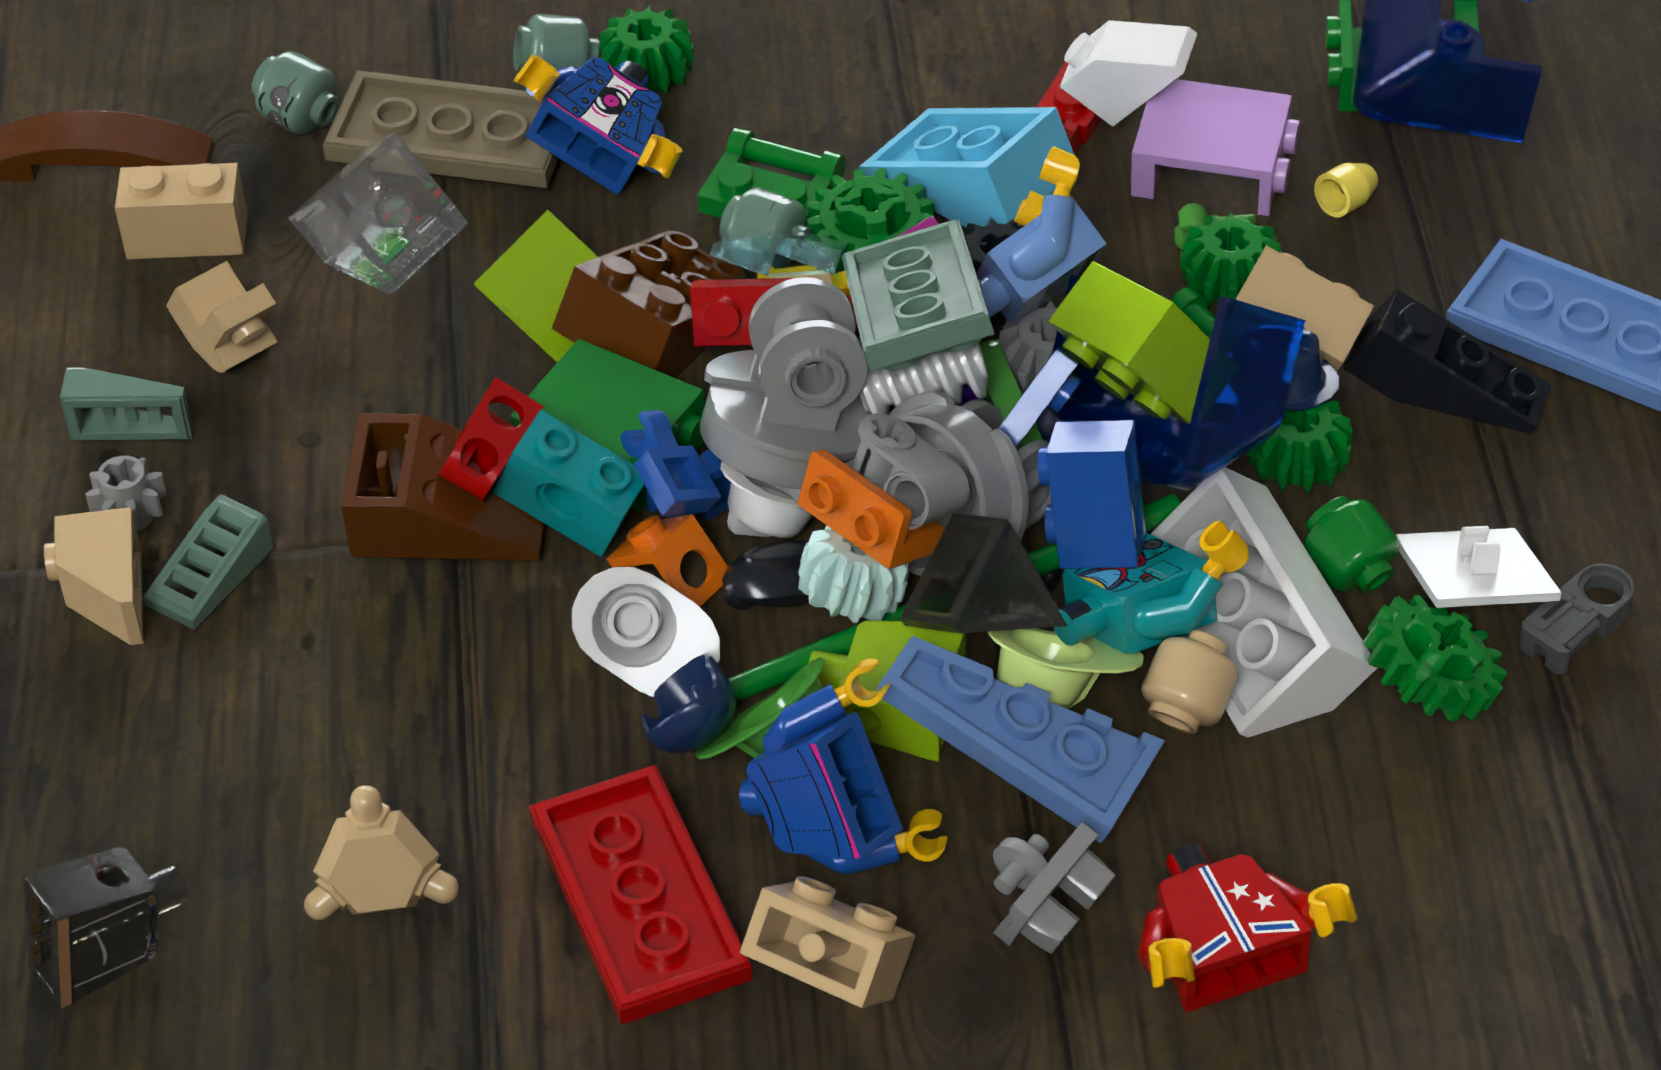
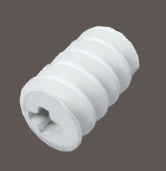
(934, 372)

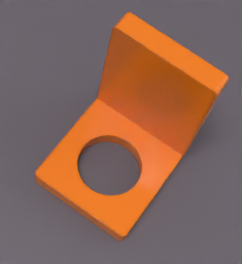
(664, 545)

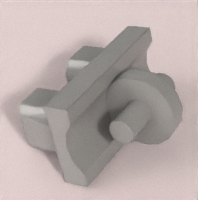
(1036, 911)

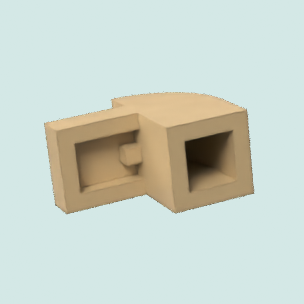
(223, 318)

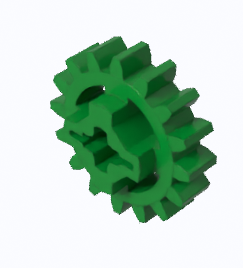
(867, 209)
(1434, 658)

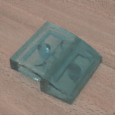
(762, 248)

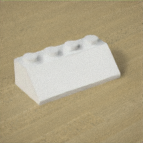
(1274, 613)

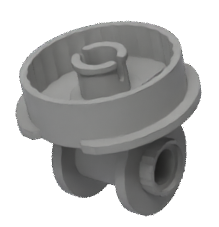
(791, 390)
(999, 474)

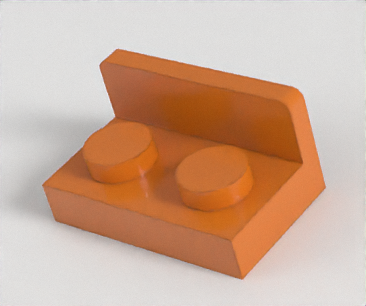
(864, 512)

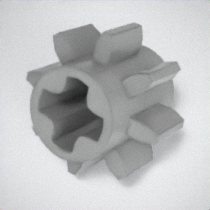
(124, 484)

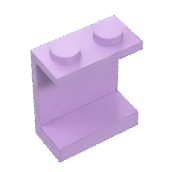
(1218, 133)

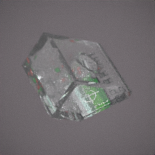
(379, 216)

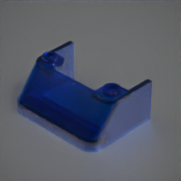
(1436, 75)
(1235, 406)

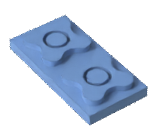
(1565, 321)

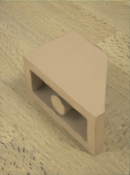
(100, 569)

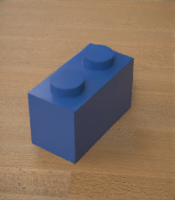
(1094, 494)

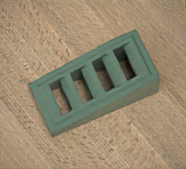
(106, 404)
(222, 526)

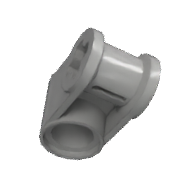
(909, 469)

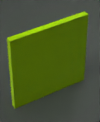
(533, 279)

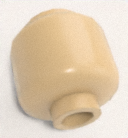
(1190, 681)

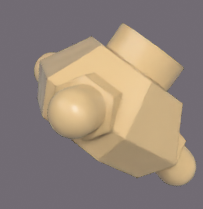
(376, 863)

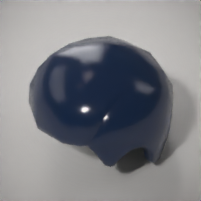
(692, 707)

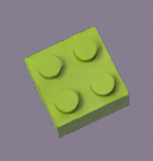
(1134, 341)

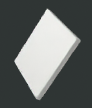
(1477, 567)

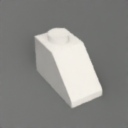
(1125, 65)

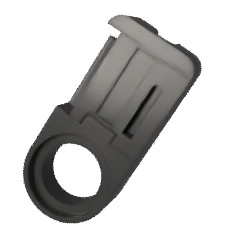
(1566, 625)

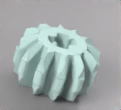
(848, 579)

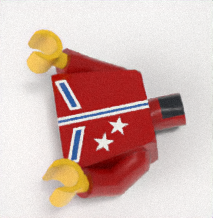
(1232, 926)

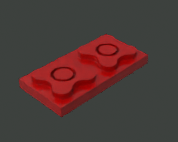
(640, 894)

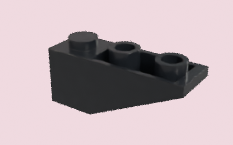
(1441, 368)

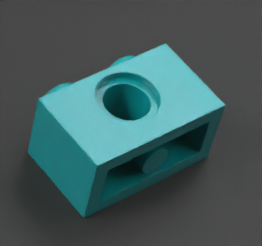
(570, 483)

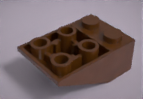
(641, 300)
(405, 510)

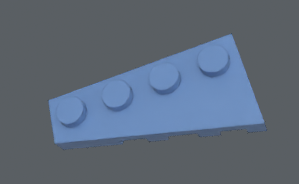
(1046, 751)

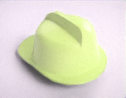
(1051, 665)

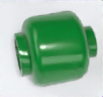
(1351, 545)

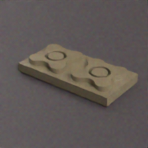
(446, 126)

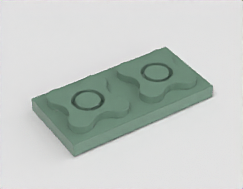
(916, 296)

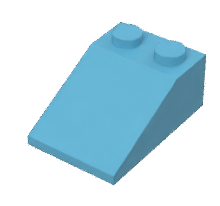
(975, 159)

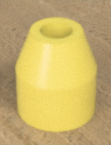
(1345, 188)

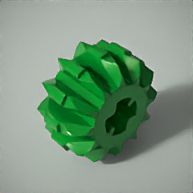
(652, 41)
(1223, 254)
(1305, 448)

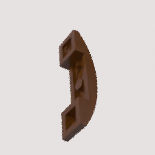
(97, 140)

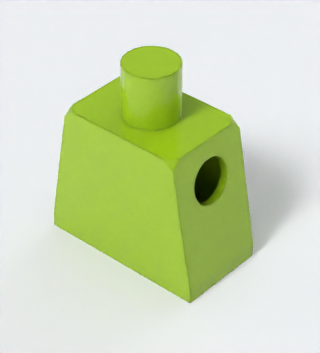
(883, 721)

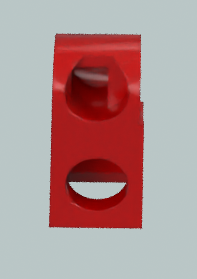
(488, 440)

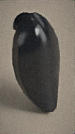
(766, 577)

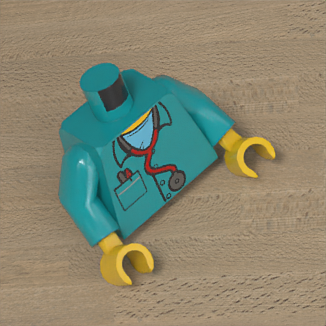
(1155, 601)

